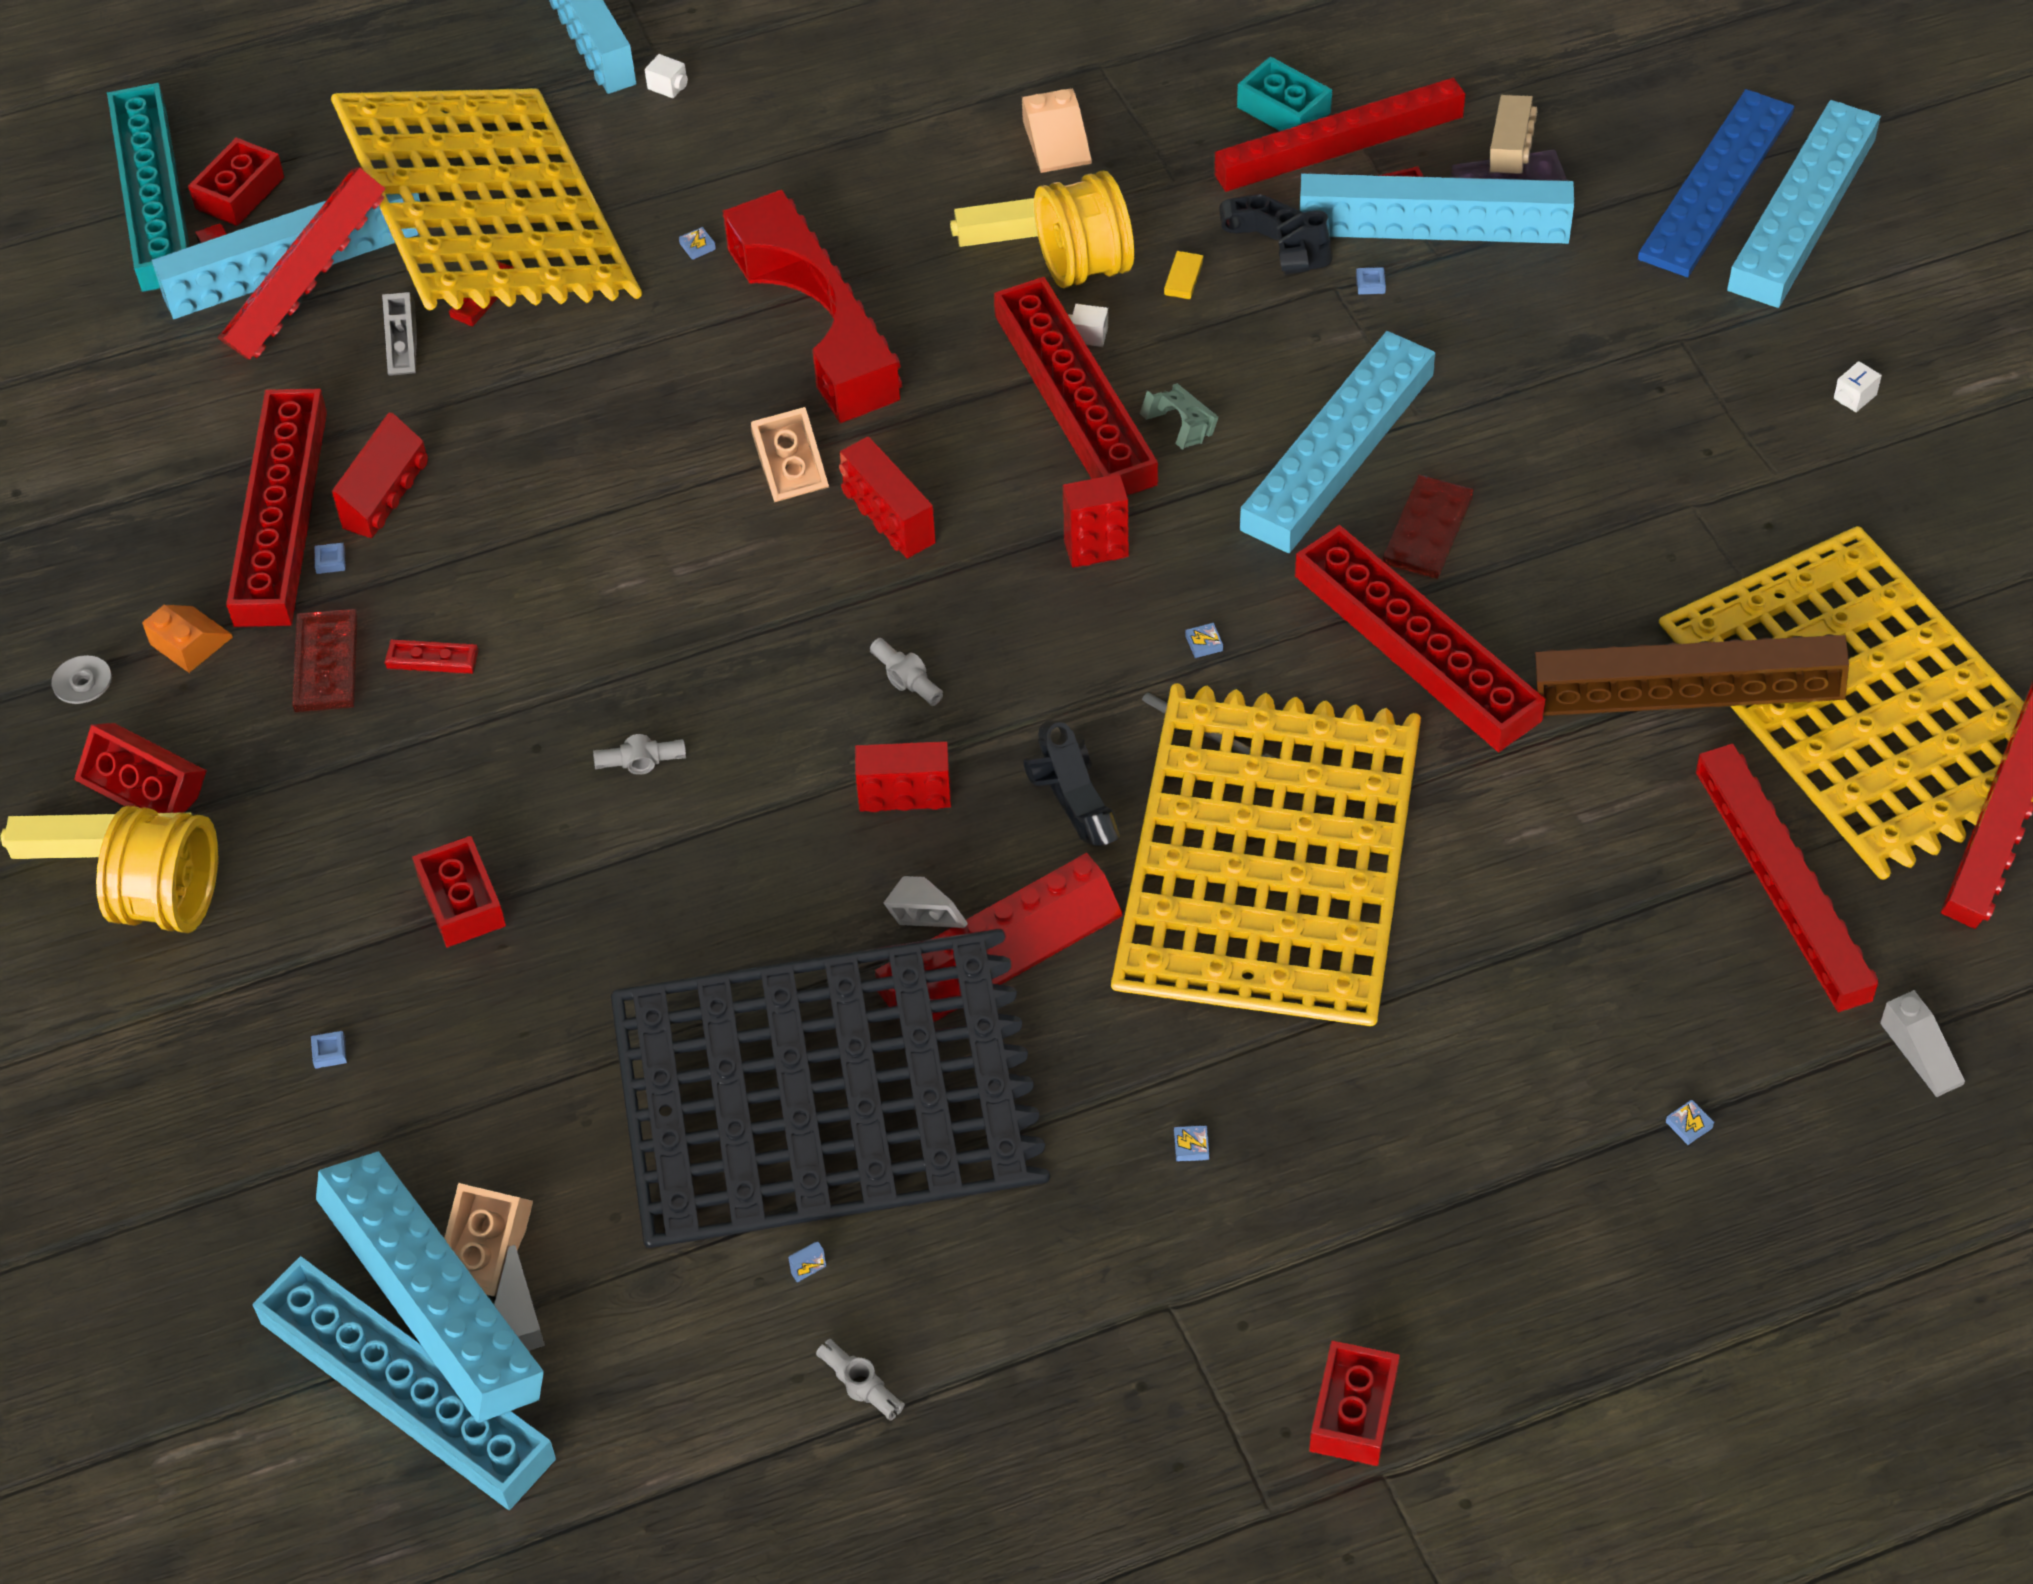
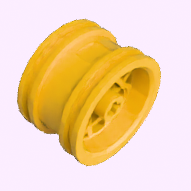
(1084, 229)
(157, 869)

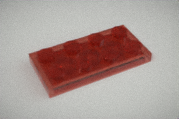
(1428, 526)
(325, 660)

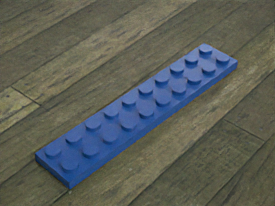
(1716, 183)

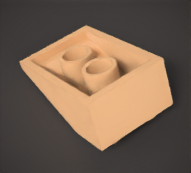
(1056, 130)
(789, 454)
(483, 1229)

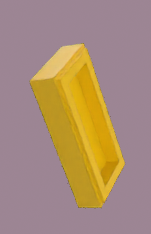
(1183, 275)

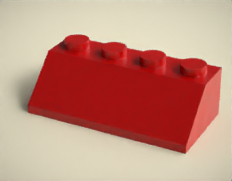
(379, 477)
(137, 771)

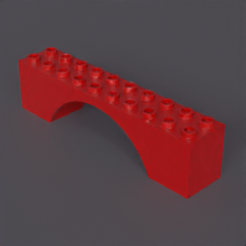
(852, 360)

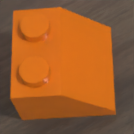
(184, 635)

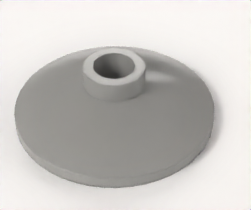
(81, 679)

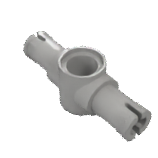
(906, 671)
(639, 754)
(870, 1390)

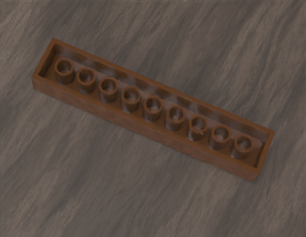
(1693, 675)

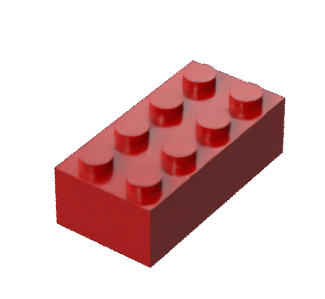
(887, 497)

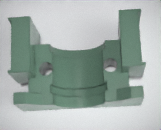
(1195, 416)

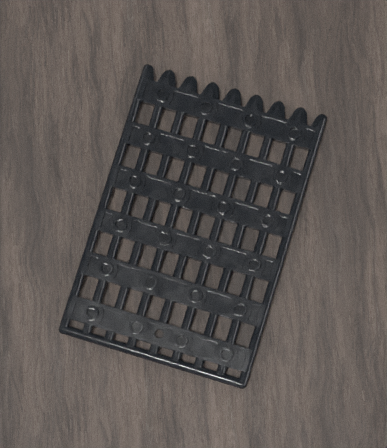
(860, 1080)

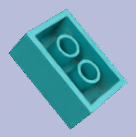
(1283, 96)

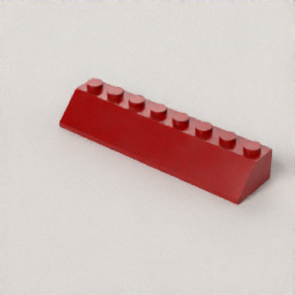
(302, 263)
(1036, 924)

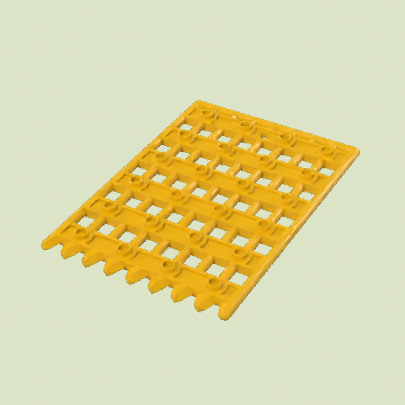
(475, 109)
(1883, 717)
(1266, 872)

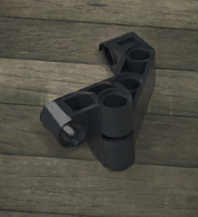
(1300, 235)
(1066, 769)

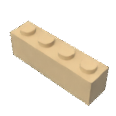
(1512, 134)

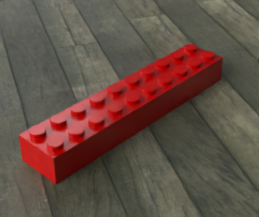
(1074, 385)
(277, 508)
(1420, 638)

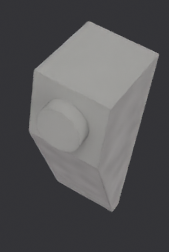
(400, 333)
(920, 903)
(1922, 1042)
(515, 1302)

